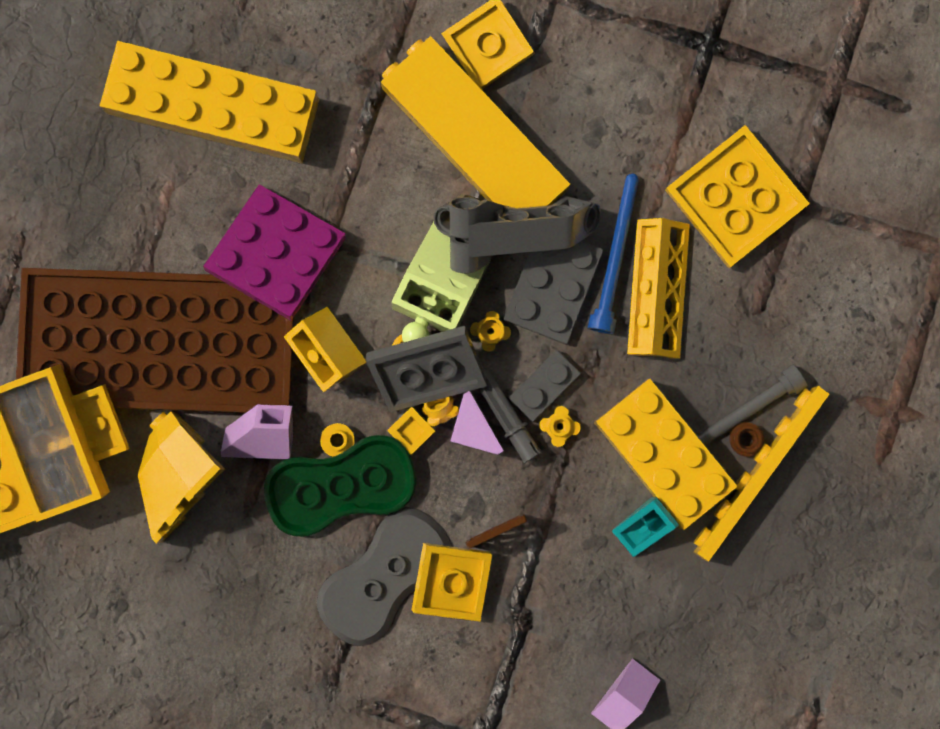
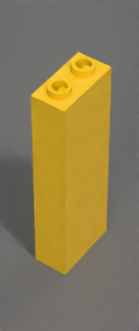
(471, 129)

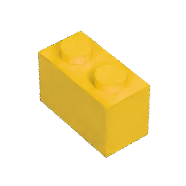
(325, 349)

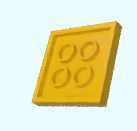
(737, 196)

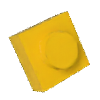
(411, 430)

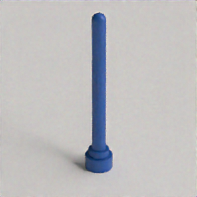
(603, 317)

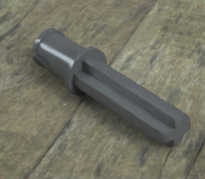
(509, 420)

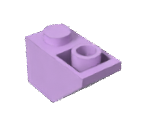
(260, 433)

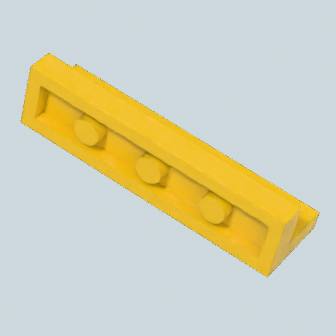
(652, 288)

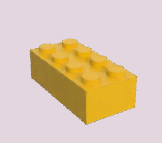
(665, 454)

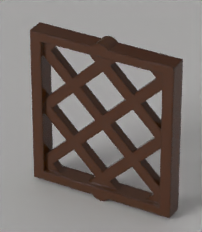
(496, 531)

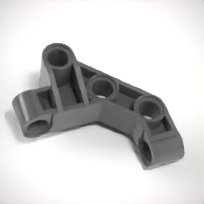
(488, 228)

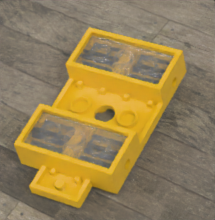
(53, 446)

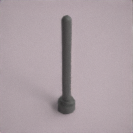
(789, 383)

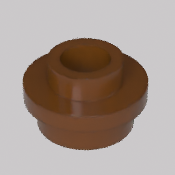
(757, 439)

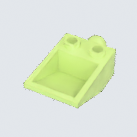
(437, 286)

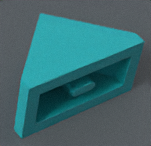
(645, 526)

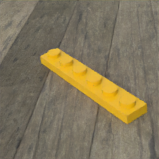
(767, 461)

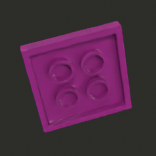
(274, 252)

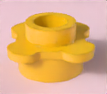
(491, 321)
(440, 410)
(550, 426)

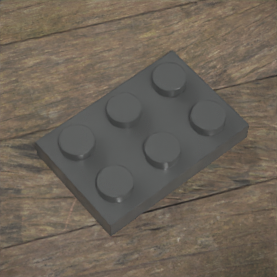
(553, 290)
(426, 369)

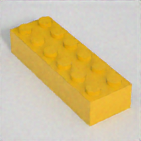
(209, 102)

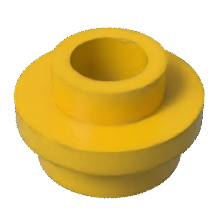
(337, 428)

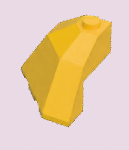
(173, 473)

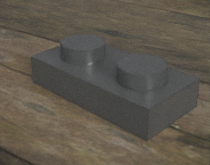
(544, 386)

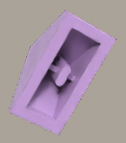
(473, 429)
(626, 696)

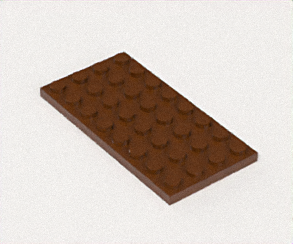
(154, 339)

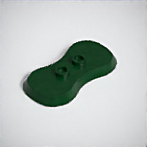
(313, 493)

